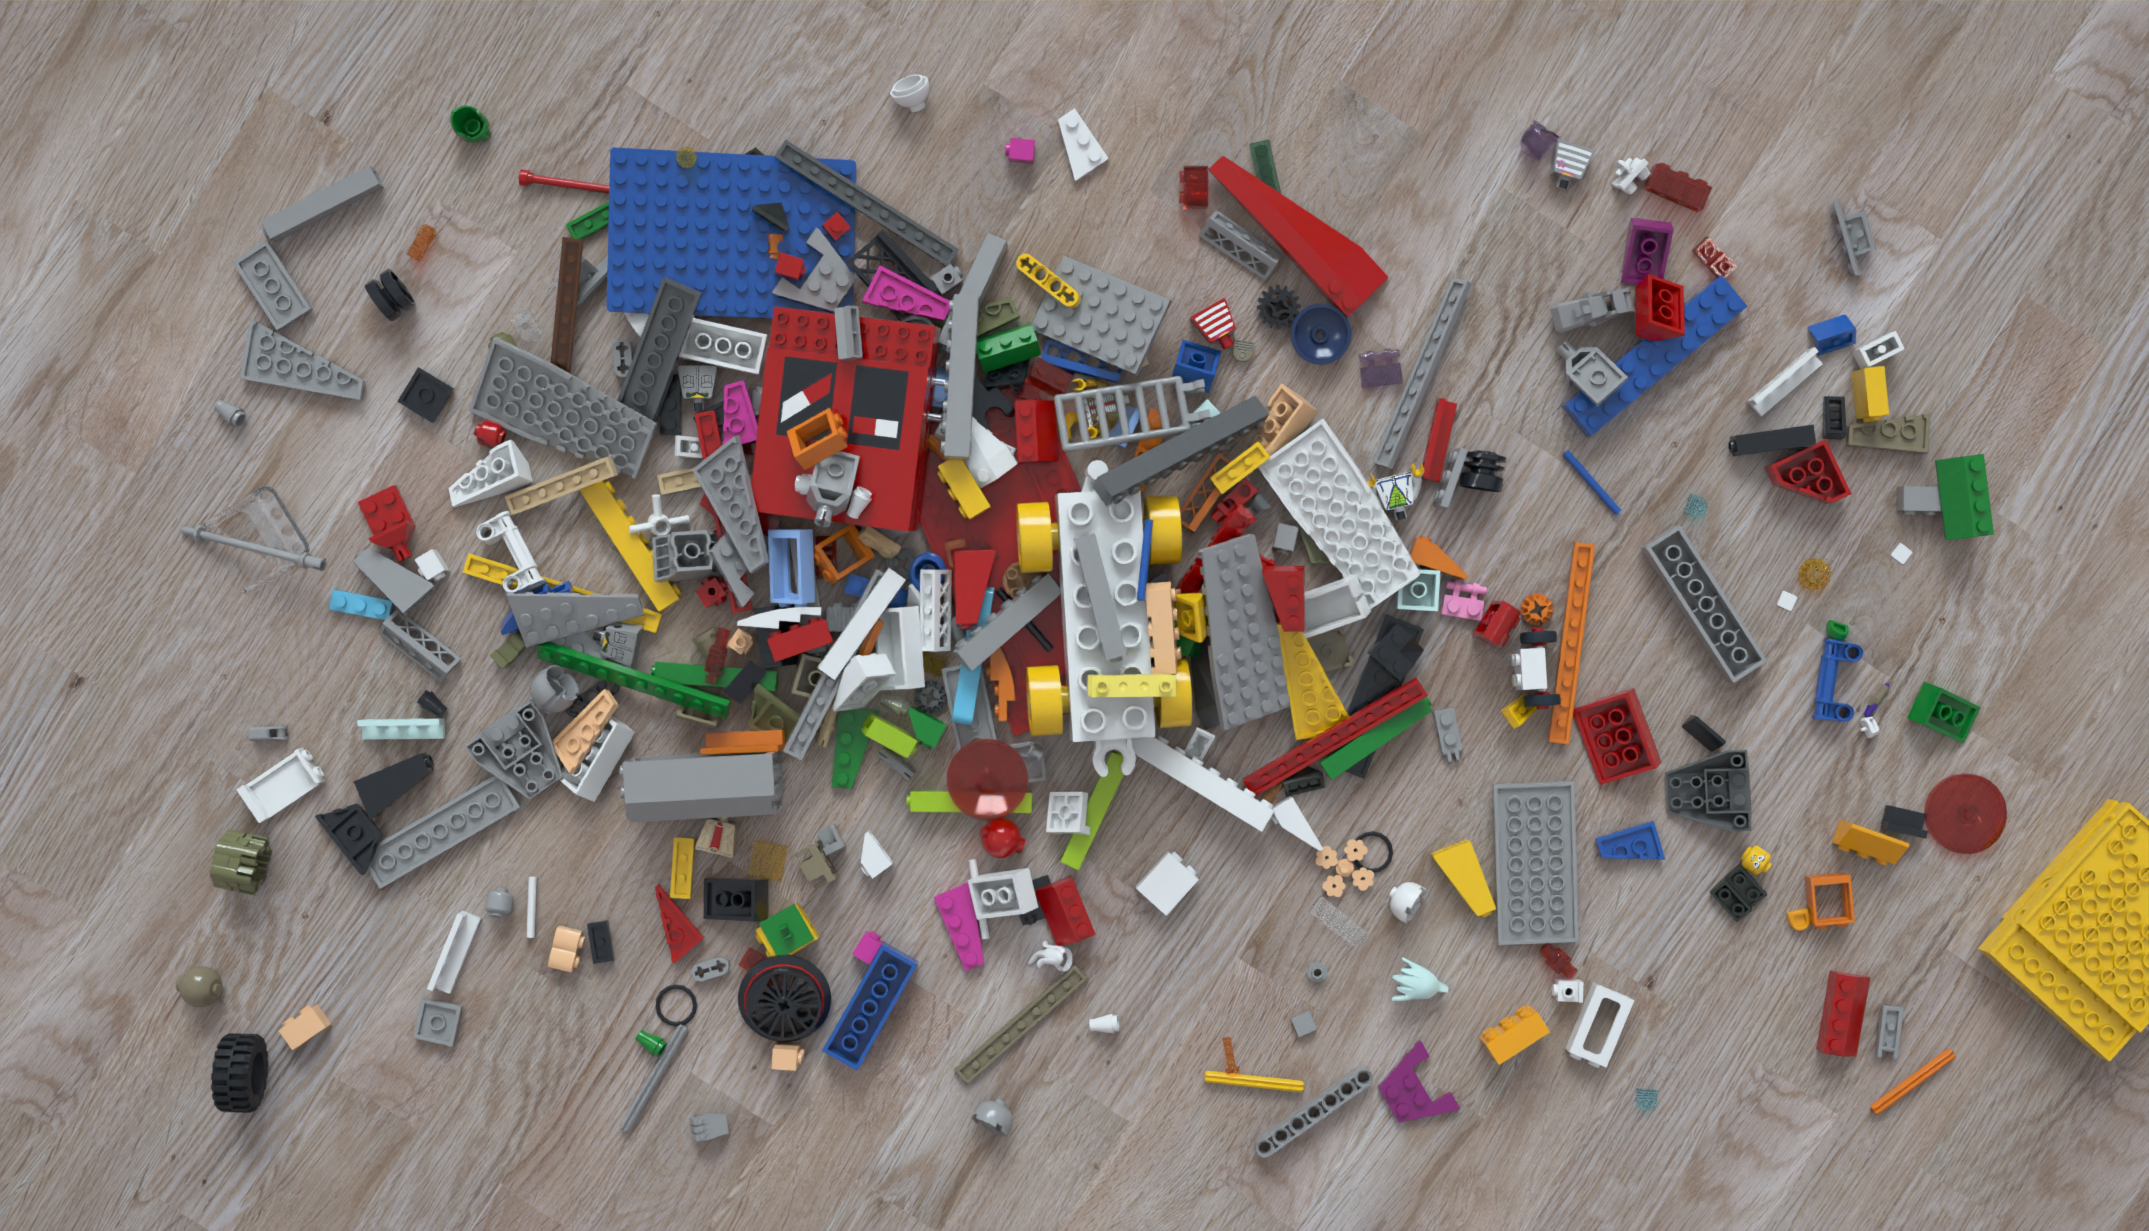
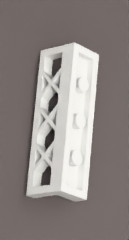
(1785, 382)
(932, 610)
(454, 952)

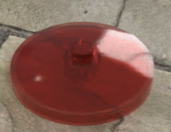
(987, 779)
(1965, 813)

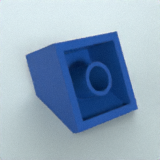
(1196, 363)

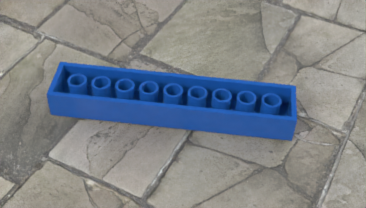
(1652, 360)

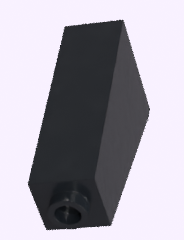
(1772, 440)
(388, 785)

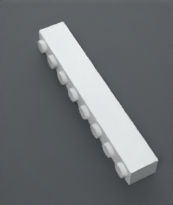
(1204, 781)

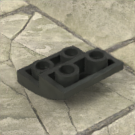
(1738, 892)

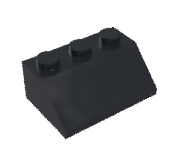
(763, 634)

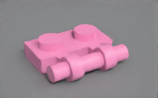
(1463, 607)

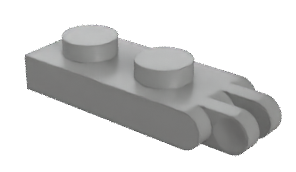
(1448, 733)

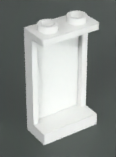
(281, 785)

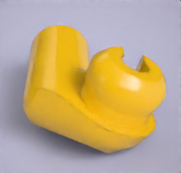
(1070, 418)

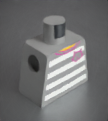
(1569, 162)

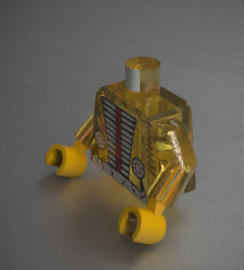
(1091, 409)

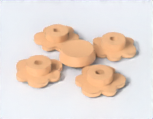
(1345, 868)

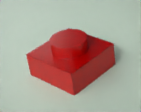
(836, 226)

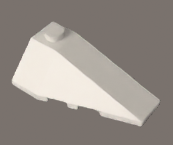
(987, 456)

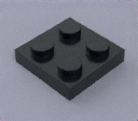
(426, 395)

